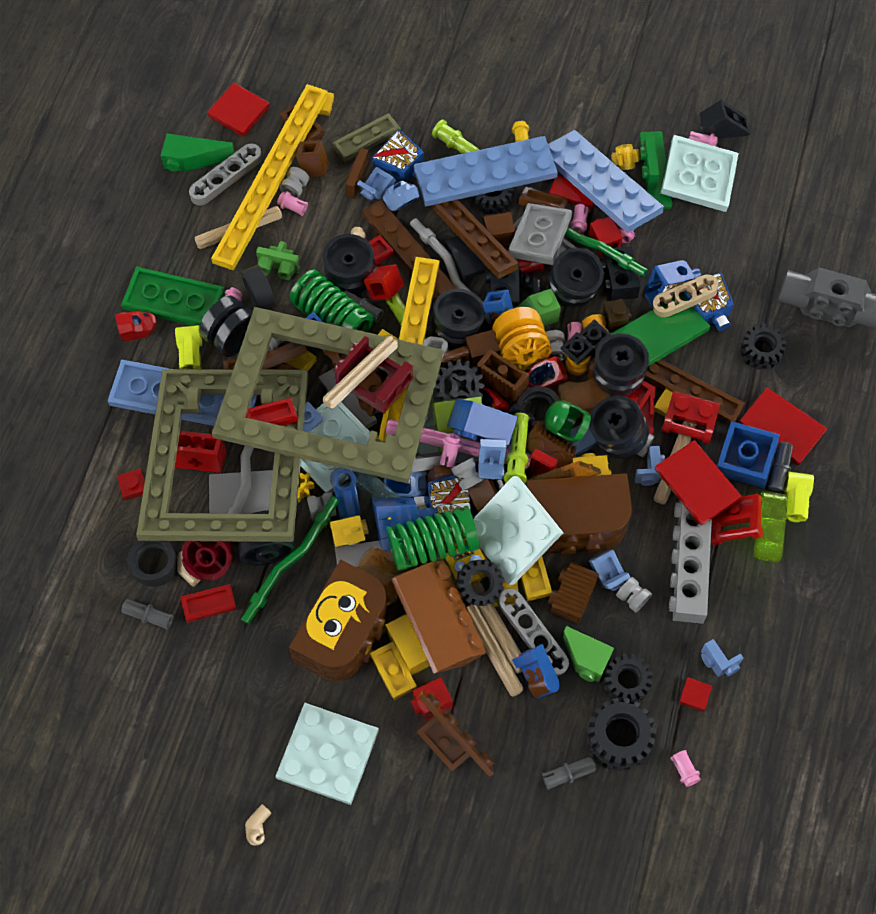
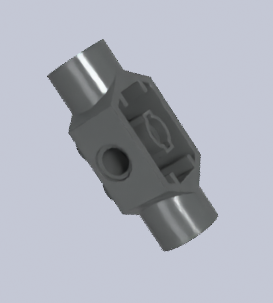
(830, 297)

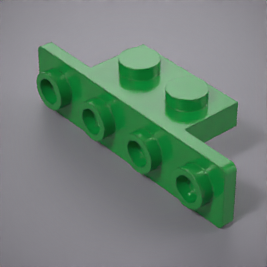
(654, 165)

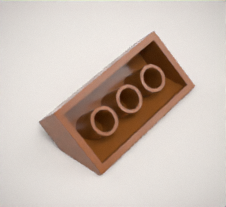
(439, 616)

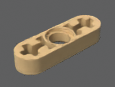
(704, 295)

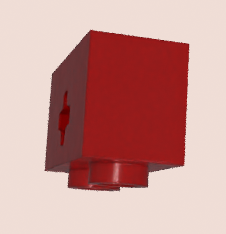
(200, 452)

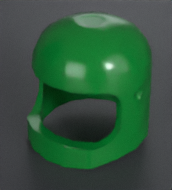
(561, 418)

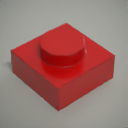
(131, 484)

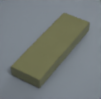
(366, 137)

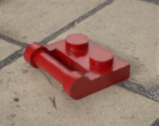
(693, 411)
(743, 511)

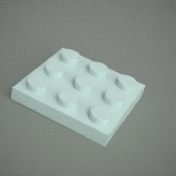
(699, 173)
(337, 424)
(515, 530)
(327, 753)

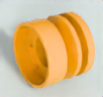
(522, 337)

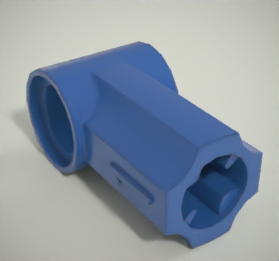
(346, 494)

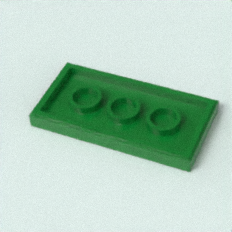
(170, 296)
(668, 333)

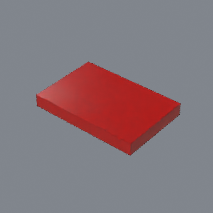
(781, 417)
(697, 482)

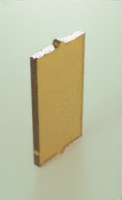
(575, 469)

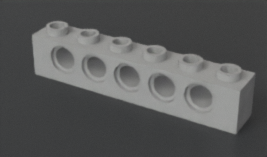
(683, 607)

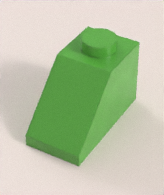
(546, 306)
(587, 654)

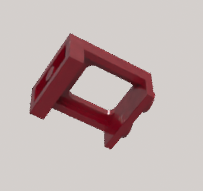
(389, 391)

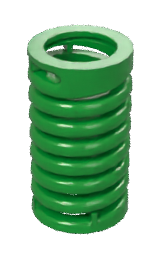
(336, 303)
(424, 529)

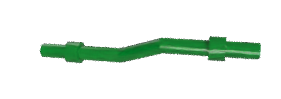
(625, 260)
(320, 521)

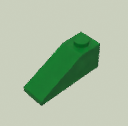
(192, 153)

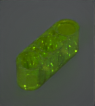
(773, 524)

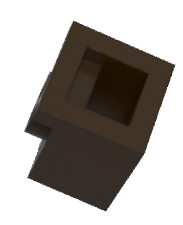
(616, 315)

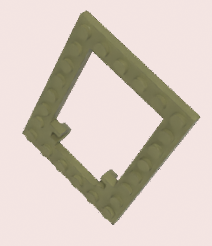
(180, 395)
(384, 459)

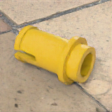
(520, 130)

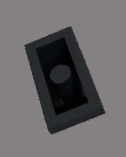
(724, 121)

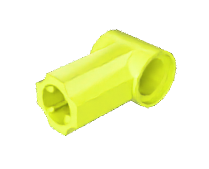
(189, 344)
(799, 489)

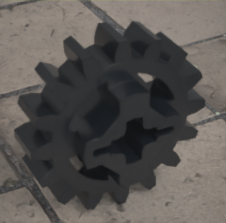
(465, 379)

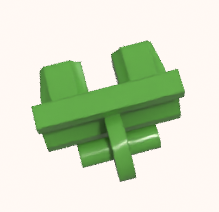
(278, 258)

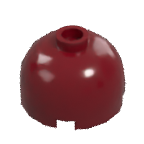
(207, 558)

